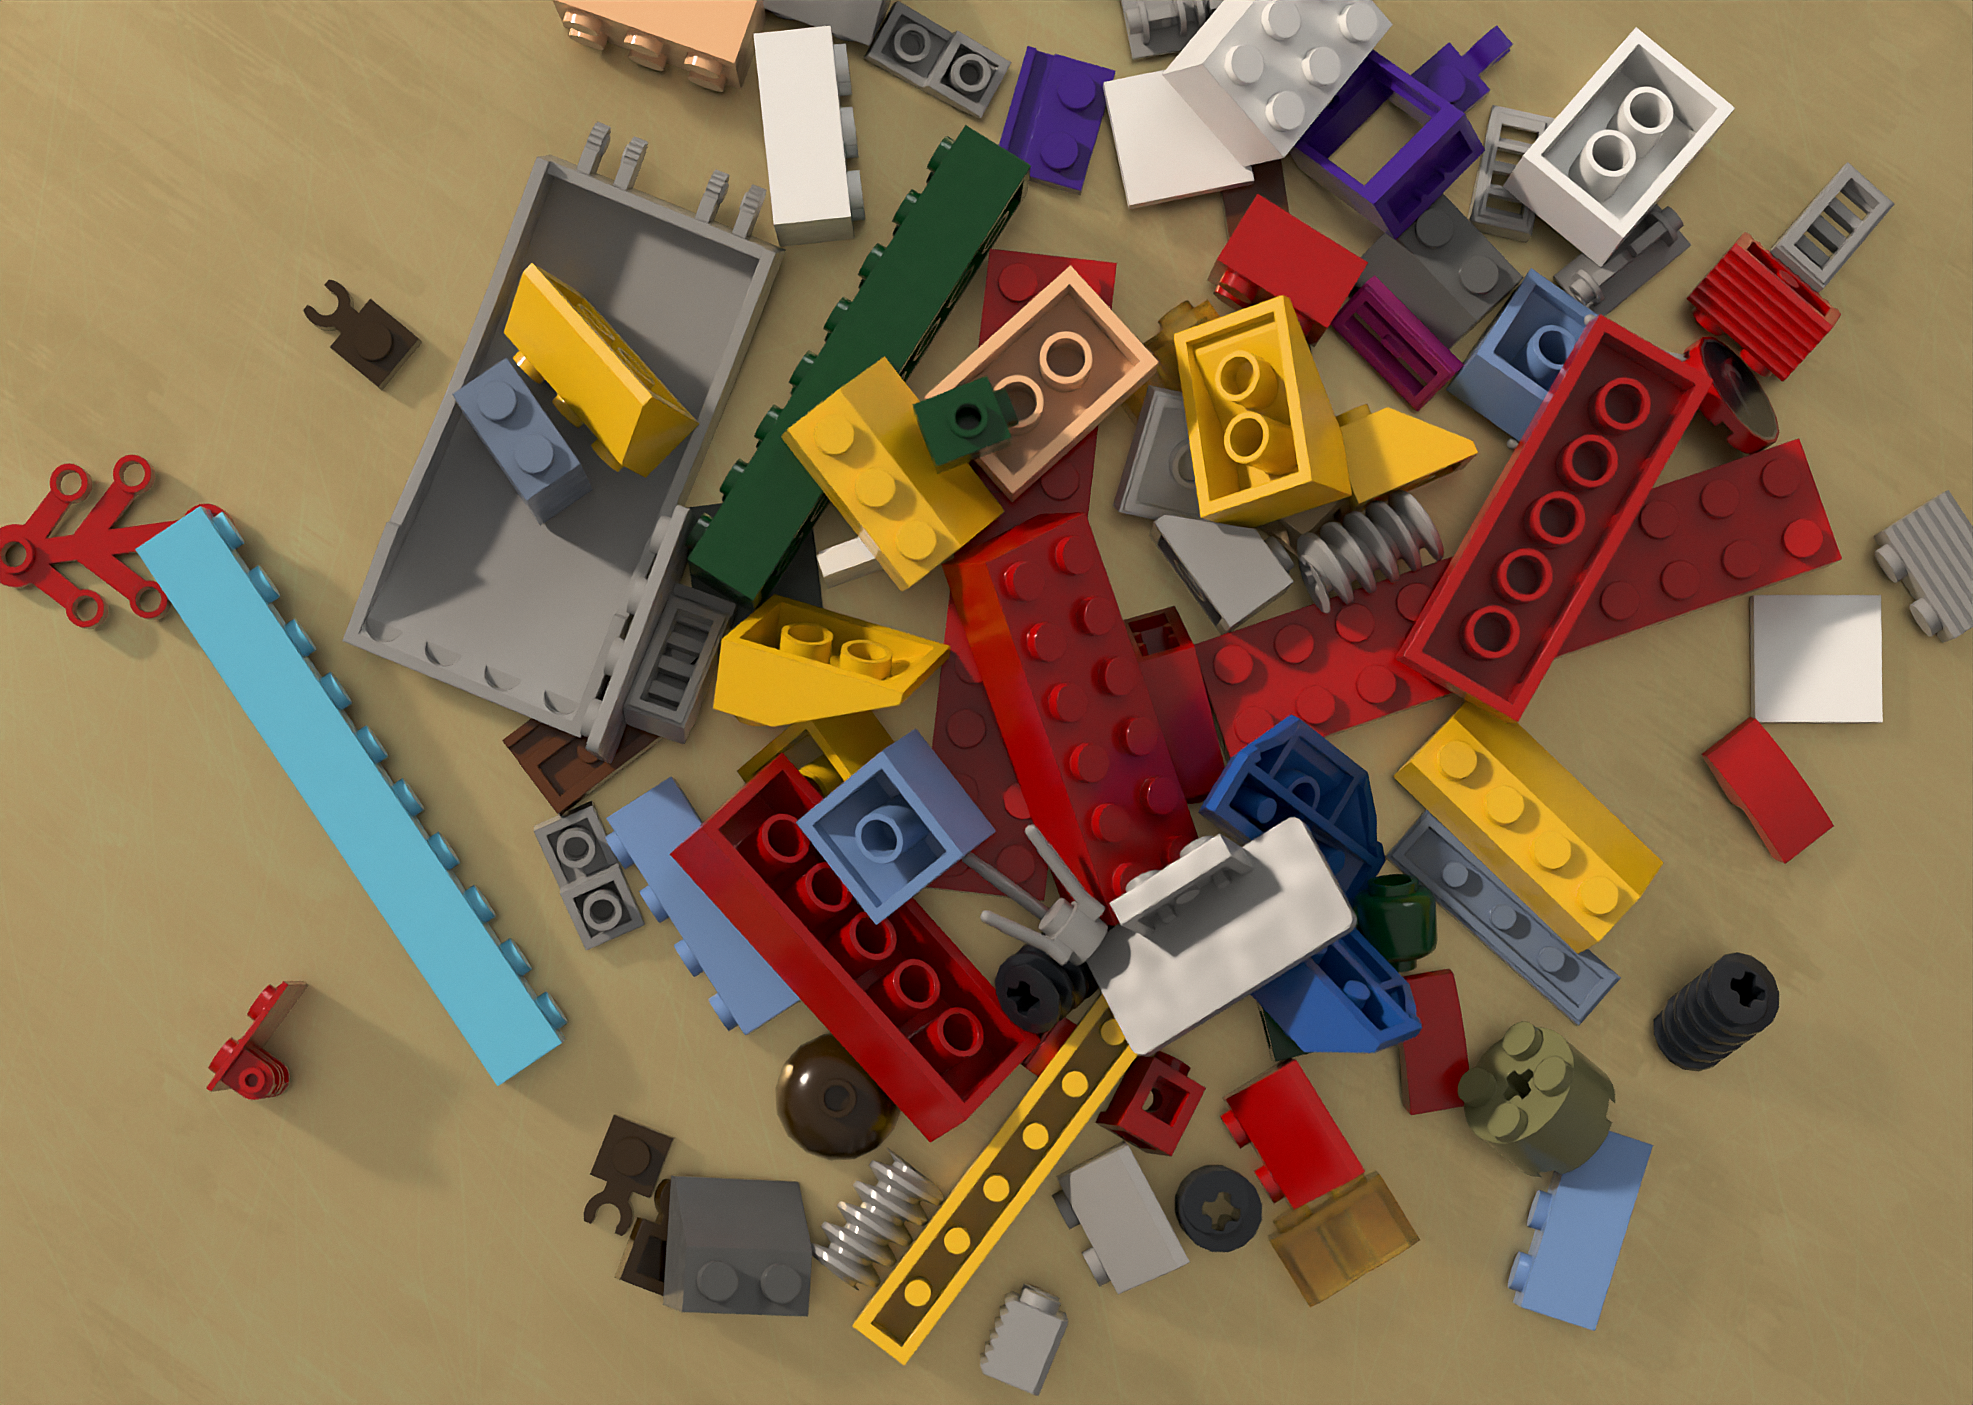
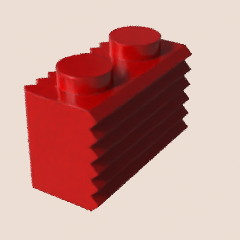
(1762, 308)

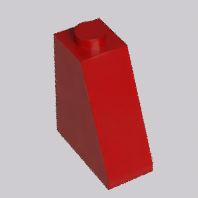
(1179, 698)

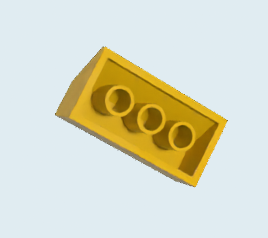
(1530, 824)

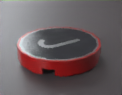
(1734, 396)

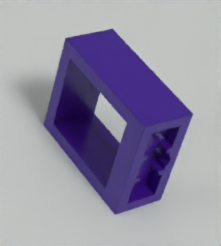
(1415, 172)

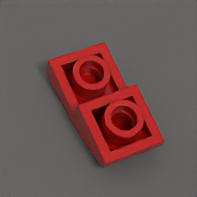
(1768, 789)
(1438, 1054)

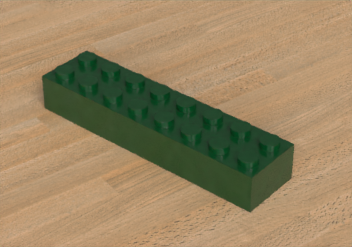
(896, 315)

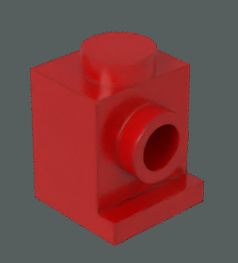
(1173, 1104)

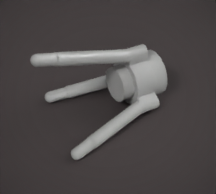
(1070, 928)

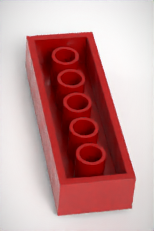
(1554, 519)
(1072, 703)
(886, 991)

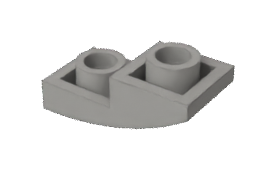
(937, 60)
(588, 875)

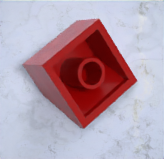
(1291, 1134)

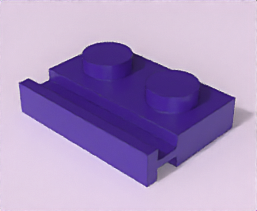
(1056, 118)

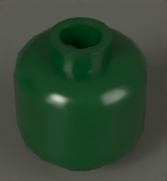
(1397, 919)

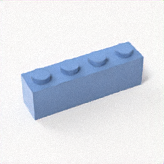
(645, 836)

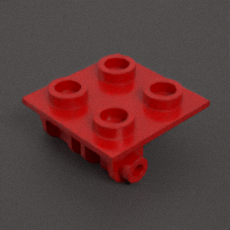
(244, 1063)

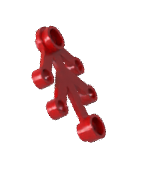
(91, 544)

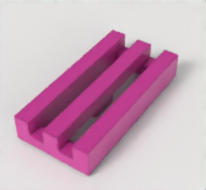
(1402, 336)

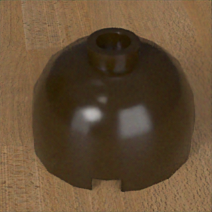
(832, 1102)

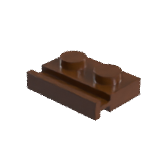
(562, 764)

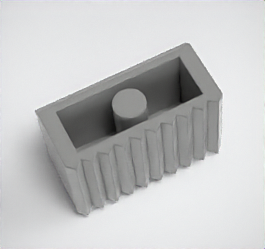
(1935, 561)
(1024, 1339)

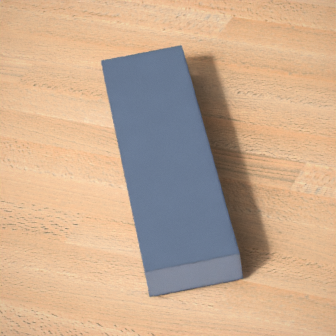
(1501, 919)

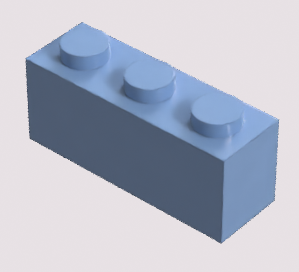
(1580, 1233)

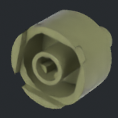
(1538, 1101)

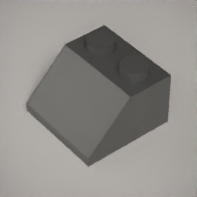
(1442, 271)
(737, 1247)

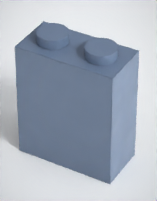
(523, 441)

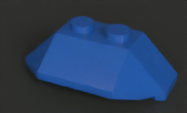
(1306, 778)
(1342, 1000)

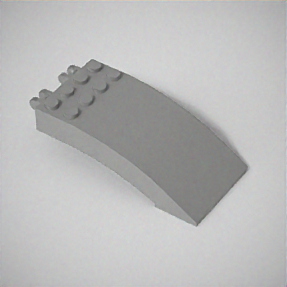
(463, 567)

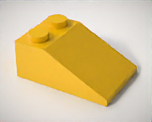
(1258, 418)
(814, 663)

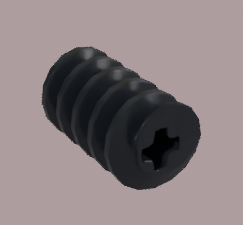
(1039, 990)
(1717, 1012)
(1231, 1230)

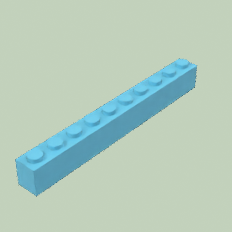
(352, 793)

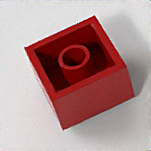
(1283, 256)

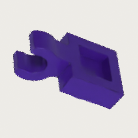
(1458, 76)

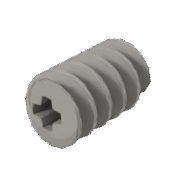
(1365, 546)
(876, 1222)

